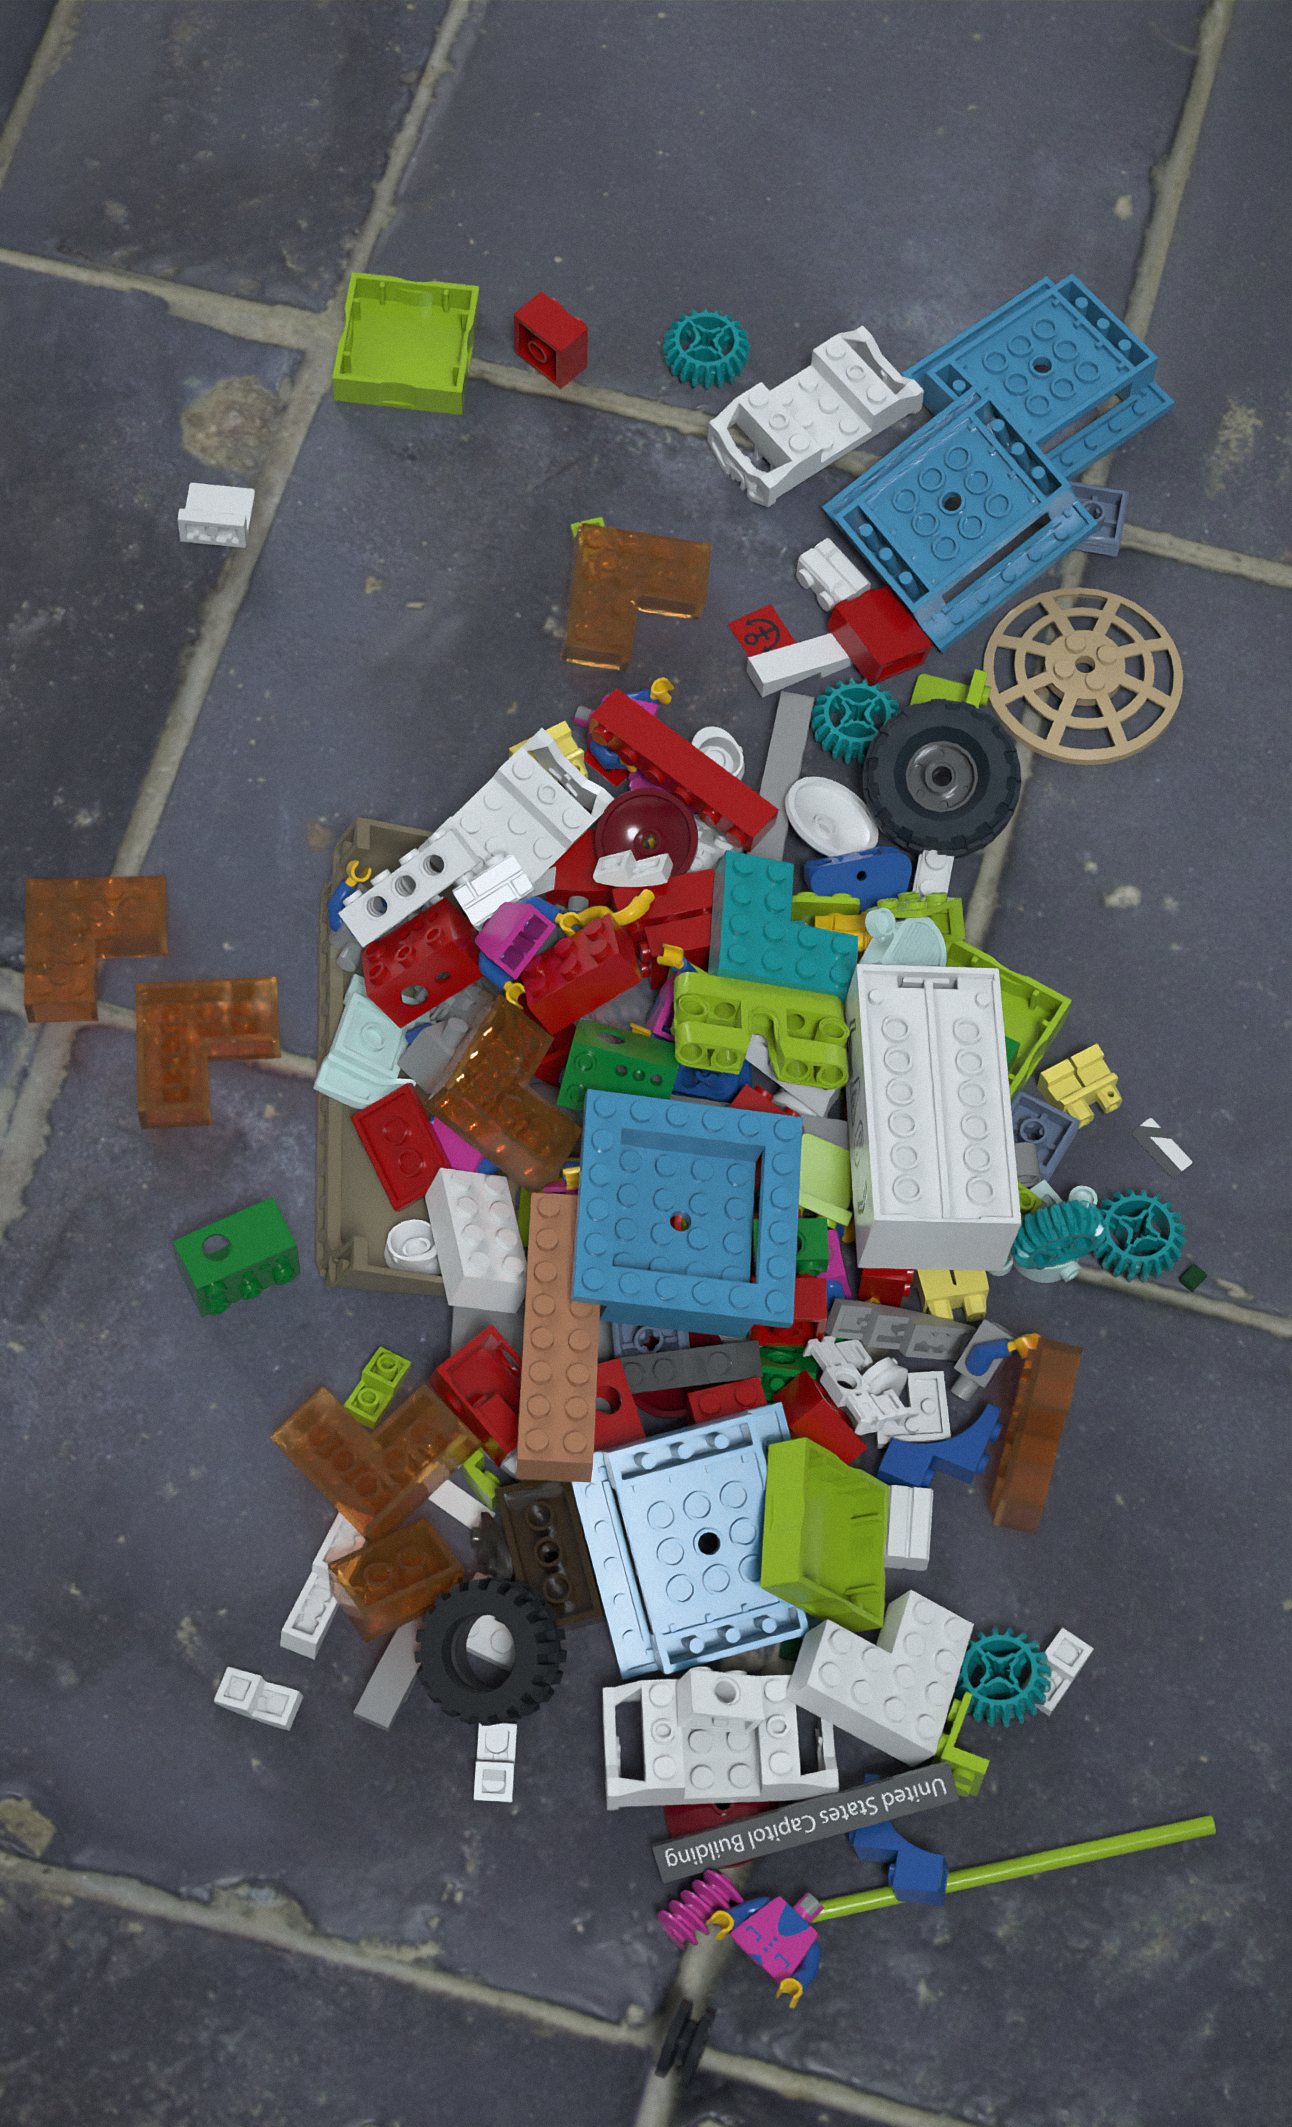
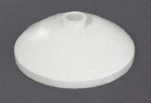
(830, 817)

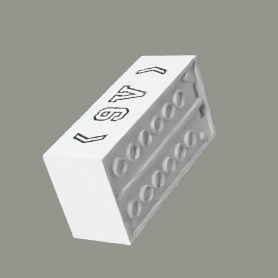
(930, 1119)

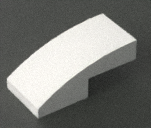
(624, 871)
(1066, 1658)
(258, 1699)
(495, 1762)

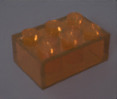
(394, 1579)

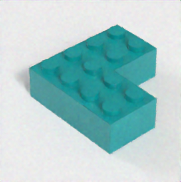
(755, 933)

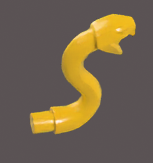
(632, 912)

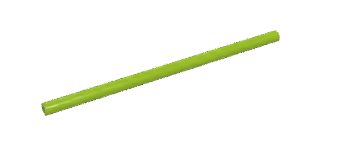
(1030, 1864)

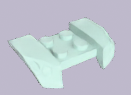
(365, 1051)

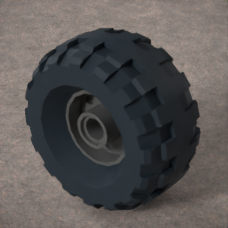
(949, 742)

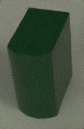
(1193, 1278)
(790, 1649)

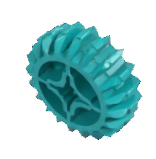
(704, 359)
(856, 710)
(1058, 1234)
(1160, 1250)
(1019, 1655)

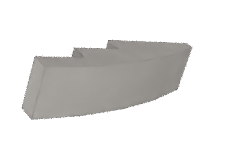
(899, 1329)
(392, 1678)

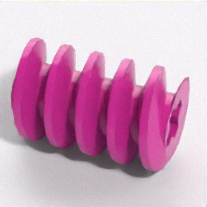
(698, 1907)

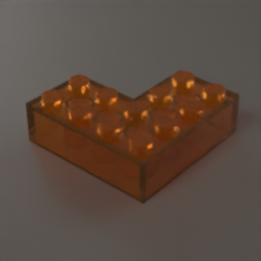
(622, 574)
(76, 924)
(187, 1028)
(492, 1106)
(1034, 1434)
(378, 1475)

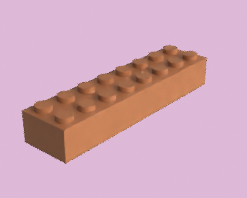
(557, 1353)

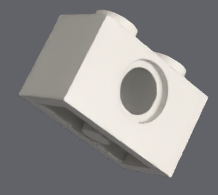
(701, 1708)

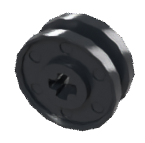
(685, 2042)

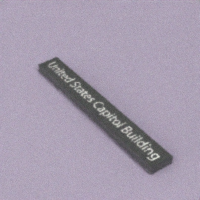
(805, 1822)

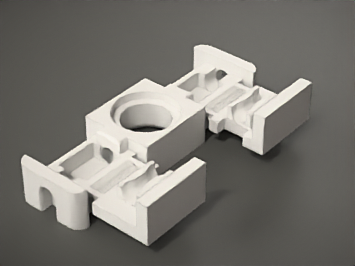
(839, 1364)

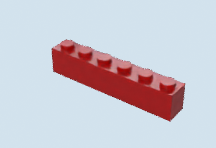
(682, 770)

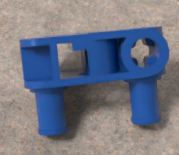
(884, 877)
(711, 1084)

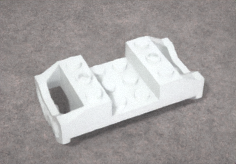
(814, 415)
(526, 812)
(714, 1765)

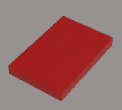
(401, 1145)

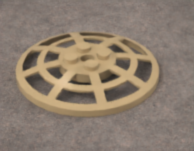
(1079, 687)

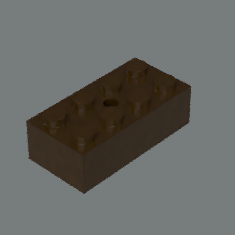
(543, 1519)

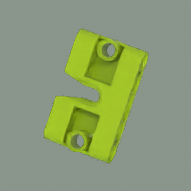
(801, 1028)

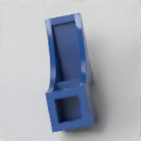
(958, 1457)
(913, 1873)

